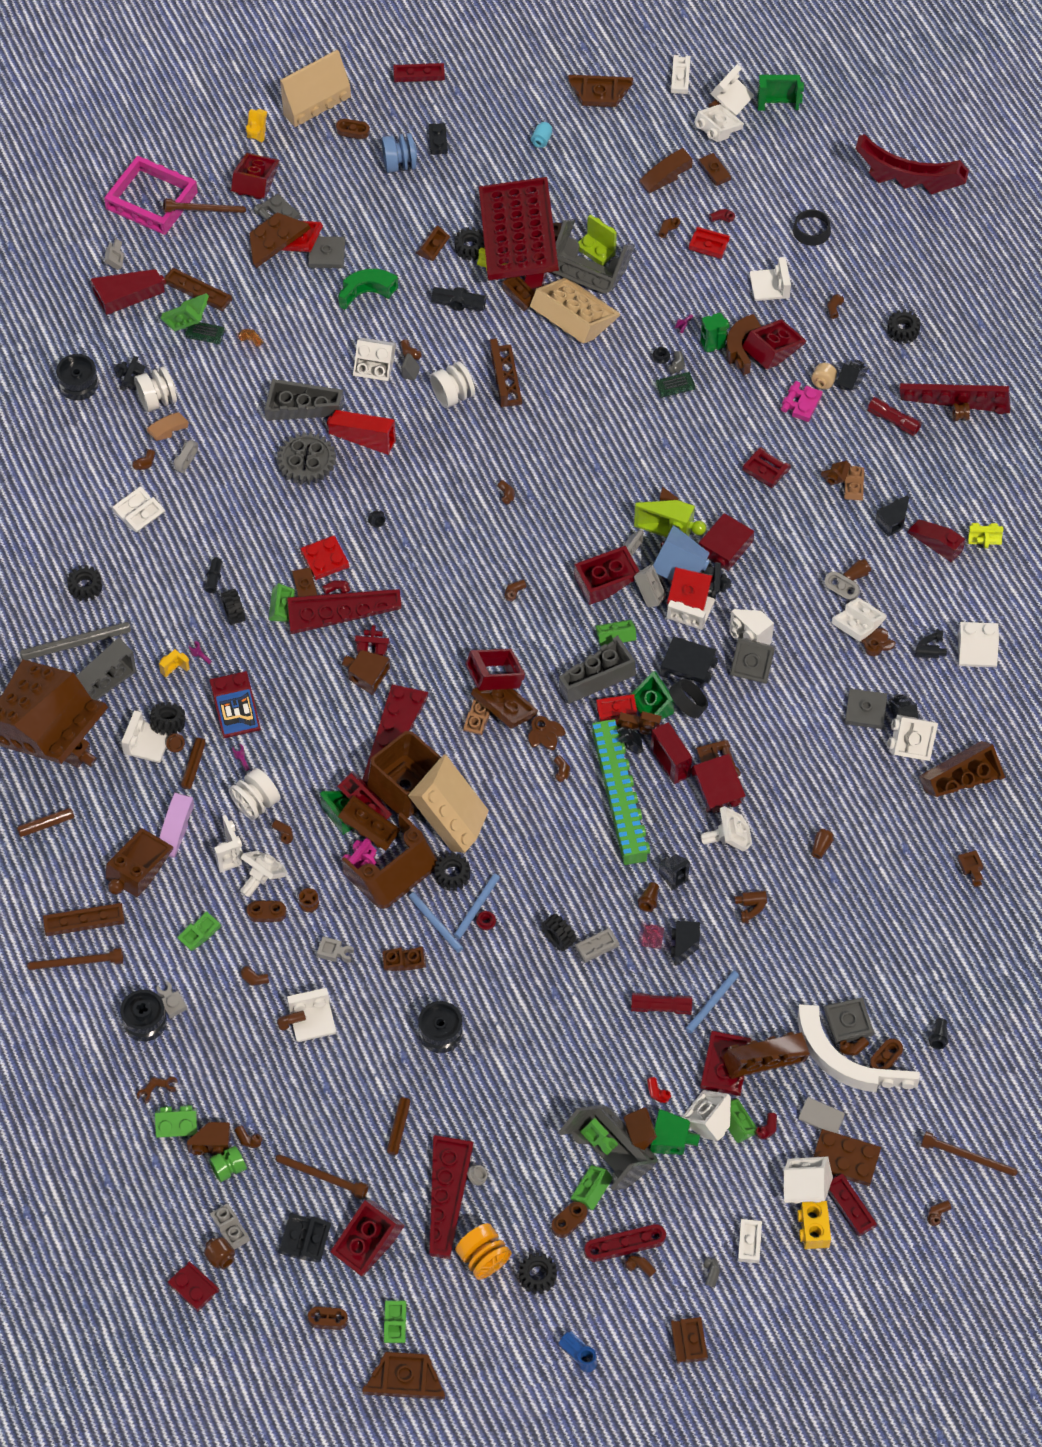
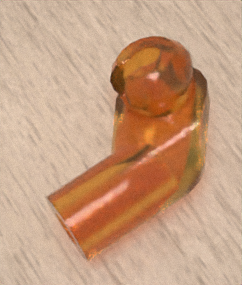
(252, 335)

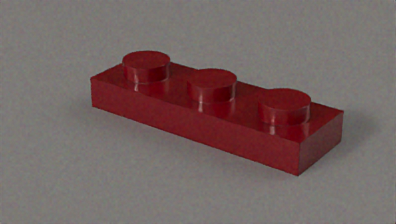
(419, 72)
(851, 1205)

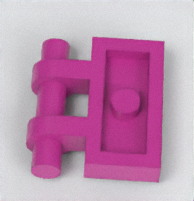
(806, 404)

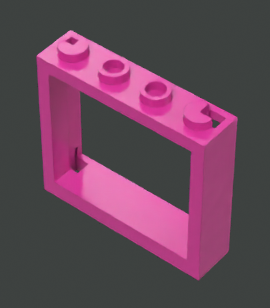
(140, 215)

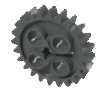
(294, 452)

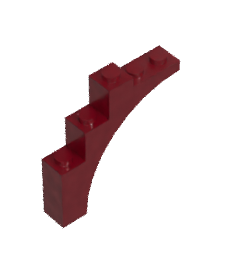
(909, 173)

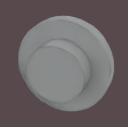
(477, 1174)

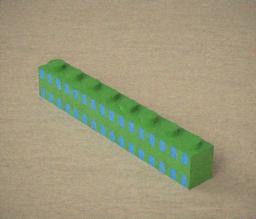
(619, 792)

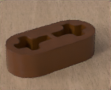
(326, 1313)

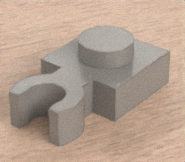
(331, 949)
(172, 1001)

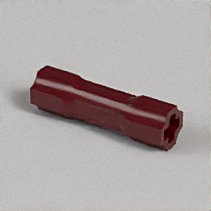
(905, 422)
(645, 1002)

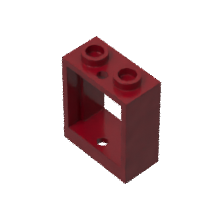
(480, 659)
(671, 752)

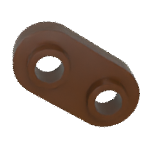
(352, 128)
(266, 911)
(886, 1058)
(571, 1219)

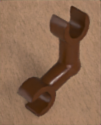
(159, 1083)

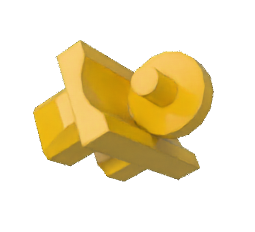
(256, 124)

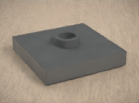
(327, 253)
(752, 660)
(866, 708)
(848, 1020)

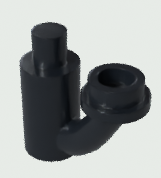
(931, 651)

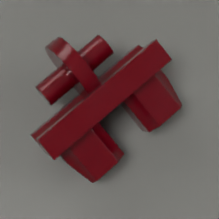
(380, 644)

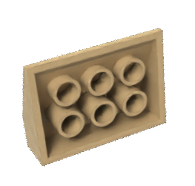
(314, 89)
(573, 309)
(450, 805)

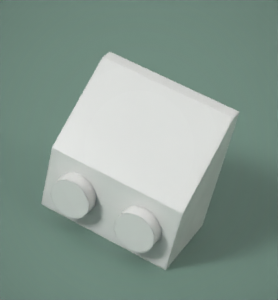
(978, 644)

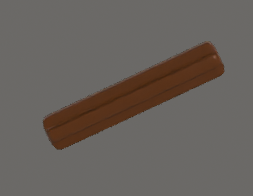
(193, 763)
(45, 822)
(398, 1126)

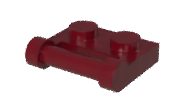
(764, 471)

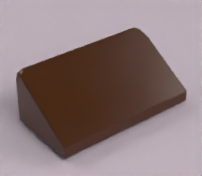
(433, 243)
(518, 292)
(640, 1128)

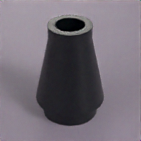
(939, 1034)

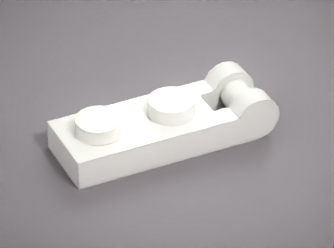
(680, 74)

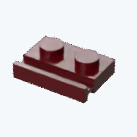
(193, 1286)

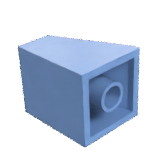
(680, 552)

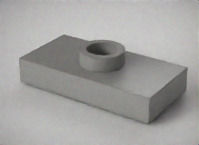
(597, 945)

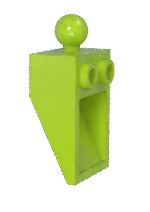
(662, 515)

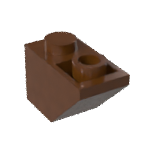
(212, 1138)

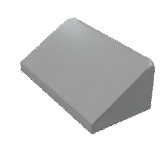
(634, 541)
(650, 586)
(821, 1115)

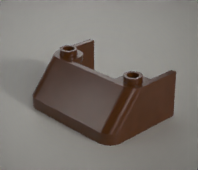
(400, 875)

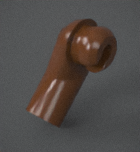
(832, 305)
(145, 462)
(509, 492)
(512, 589)
(564, 769)
(252, 978)
(284, 1021)
(247, 1140)
(936, 1211)
(640, 1262)

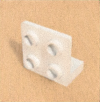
(732, 92)
(771, 283)
(689, 616)
(142, 740)
(229, 854)
(318, 1014)

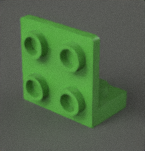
(187, 314)

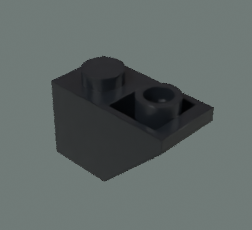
(852, 374)
(892, 517)
(903, 706)
(686, 940)

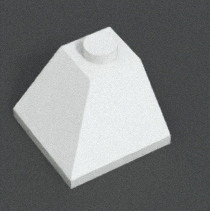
(710, 1114)

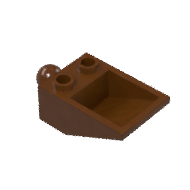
(137, 863)

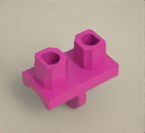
(363, 853)

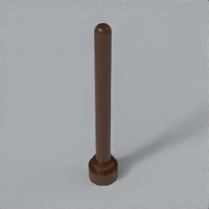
(170, 205)
(114, 956)
(931, 1141)
(358, 1189)

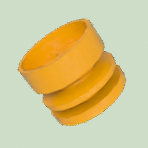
(483, 1251)

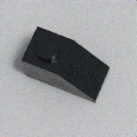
(674, 870)

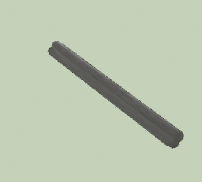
(75, 641)

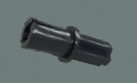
(213, 575)

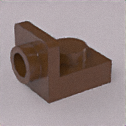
(837, 473)

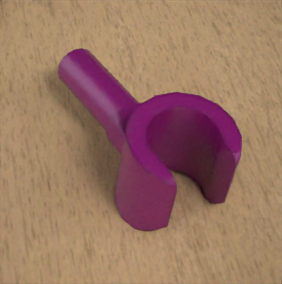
(681, 324)
(198, 652)
(240, 755)

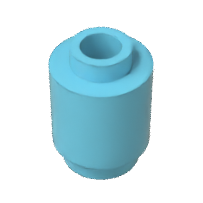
(541, 134)

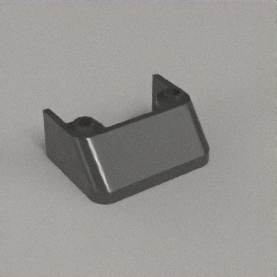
(586, 271)
(625, 1159)

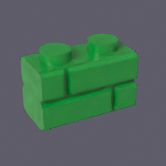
(714, 332)

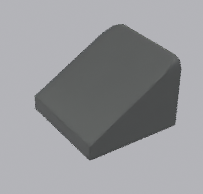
(410, 368)

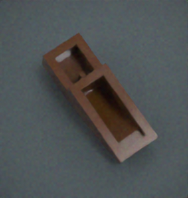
(666, 171)

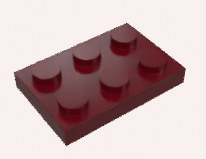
(715, 1073)

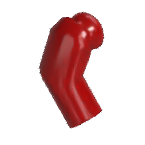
(660, 1095)

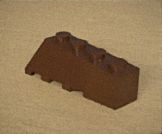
(965, 770)
(766, 1055)

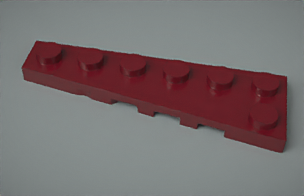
(977, 396)
(326, 610)
(398, 716)
(449, 1180)

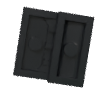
(304, 1237)

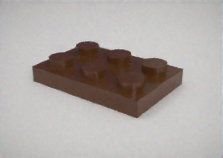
(506, 705)
(369, 823)
(848, 1156)

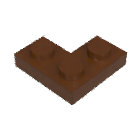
(644, 723)

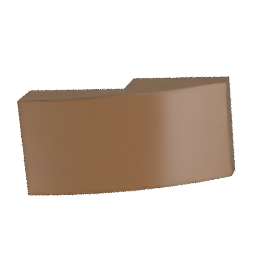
(164, 427)
(854, 483)
(477, 718)

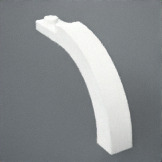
(840, 1067)

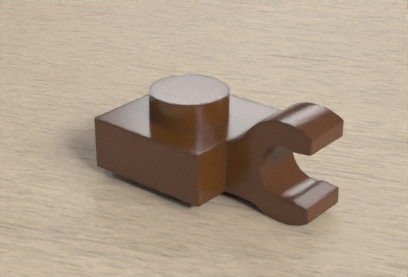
(971, 864)

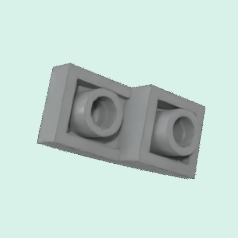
(229, 1226)

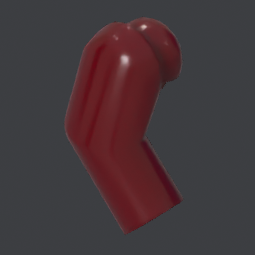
(336, 584)

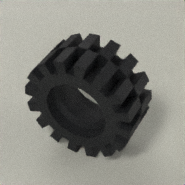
(469, 236)
(903, 334)
(84, 574)
(233, 607)
(167, 718)
(452, 861)
(558, 932)
(537, 1285)

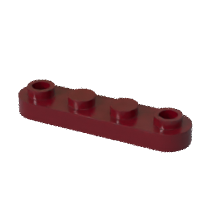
(625, 1243)

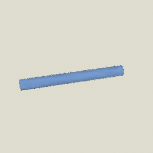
(476, 906)
(435, 922)
(712, 1002)

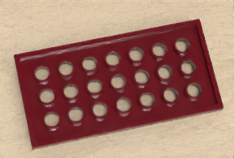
(510, 234)

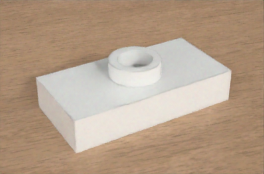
(750, 1241)

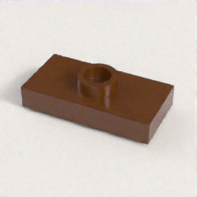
(714, 169)
(304, 582)

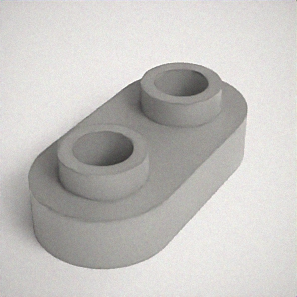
(186, 456)
(842, 586)

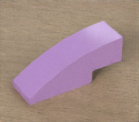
(176, 821)

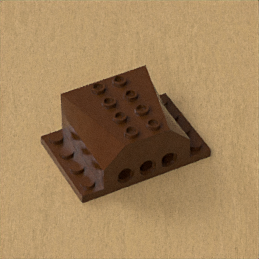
(46, 712)

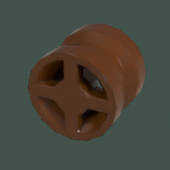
(960, 412)
(311, 896)

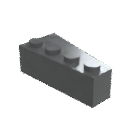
(301, 401)
(108, 669)
(598, 671)

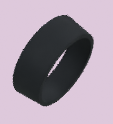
(812, 240)
(684, 703)

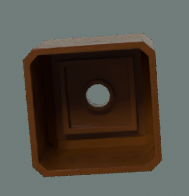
(400, 762)

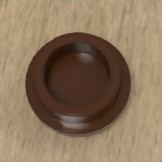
(175, 742)

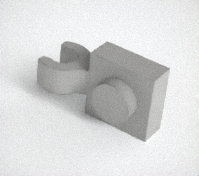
(113, 255)

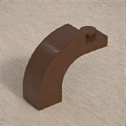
(736, 339)

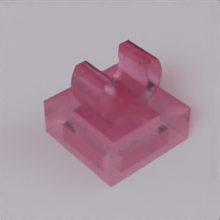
(653, 936)

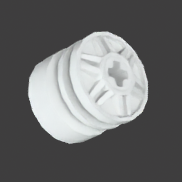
(452, 384)
(155, 389)
(254, 793)

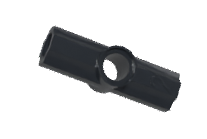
(458, 298)

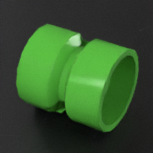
(227, 1164)

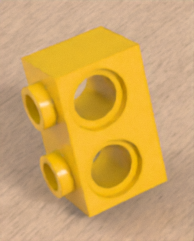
(819, 1225)

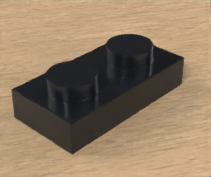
(438, 138)

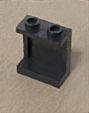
(689, 661)

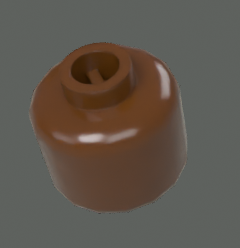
(219, 1253)

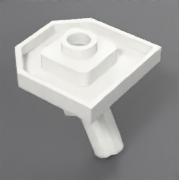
(732, 831)
(263, 867)

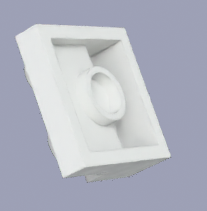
(717, 122)
(912, 737)

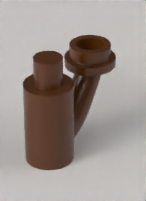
(756, 898)

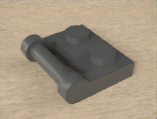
(275, 205)

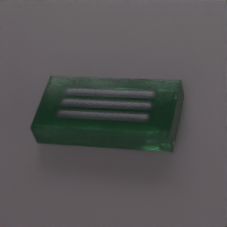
(206, 332)
(675, 384)

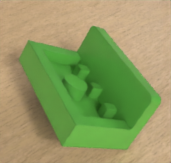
(176, 1122)

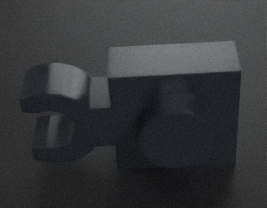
(631, 739)

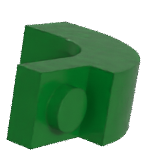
(365, 281)

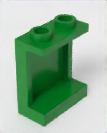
(779, 90)

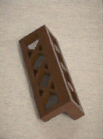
(501, 375)

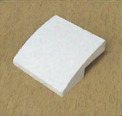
(138, 509)
(859, 619)

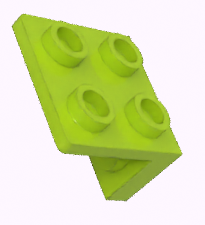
(599, 241)

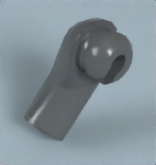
(678, 364)
(714, 1271)

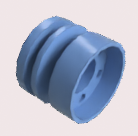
(399, 152)

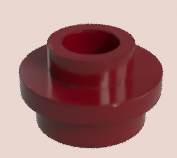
(486, 915)

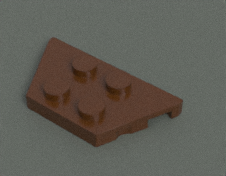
(600, 90)
(274, 236)
(405, 1377)

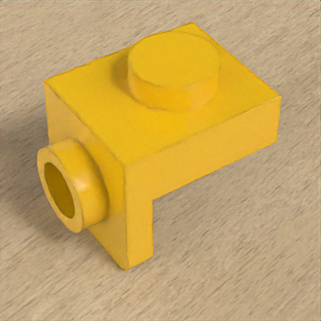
(172, 661)

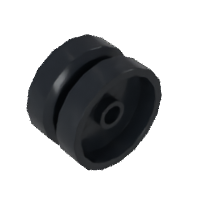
(77, 377)
(143, 1015)
(440, 1027)

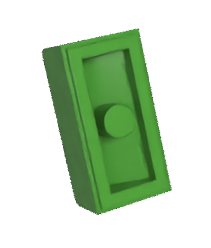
(279, 603)
(624, 629)
(740, 1122)
(592, 1187)

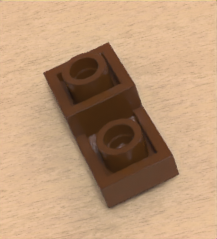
(402, 960)

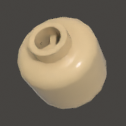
(824, 376)

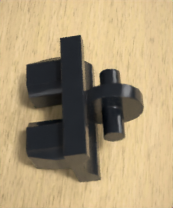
(122, 370)
(717, 583)

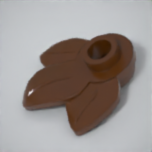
(878, 642)
(545, 735)

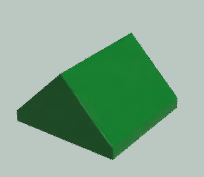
(654, 697)
(333, 803)

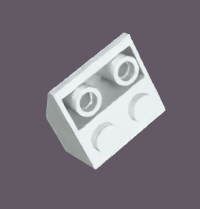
(374, 359)
(751, 625)
(807, 1179)

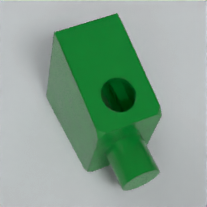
(672, 1134)

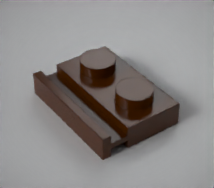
(689, 1340)

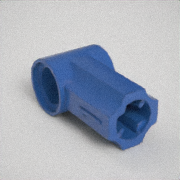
(578, 1350)

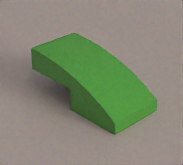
(201, 931)
(395, 1322)

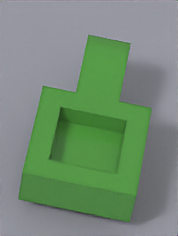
(596, 1134)

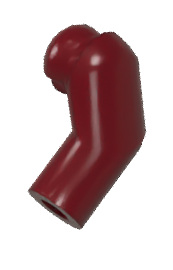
(723, 214)
(769, 1129)

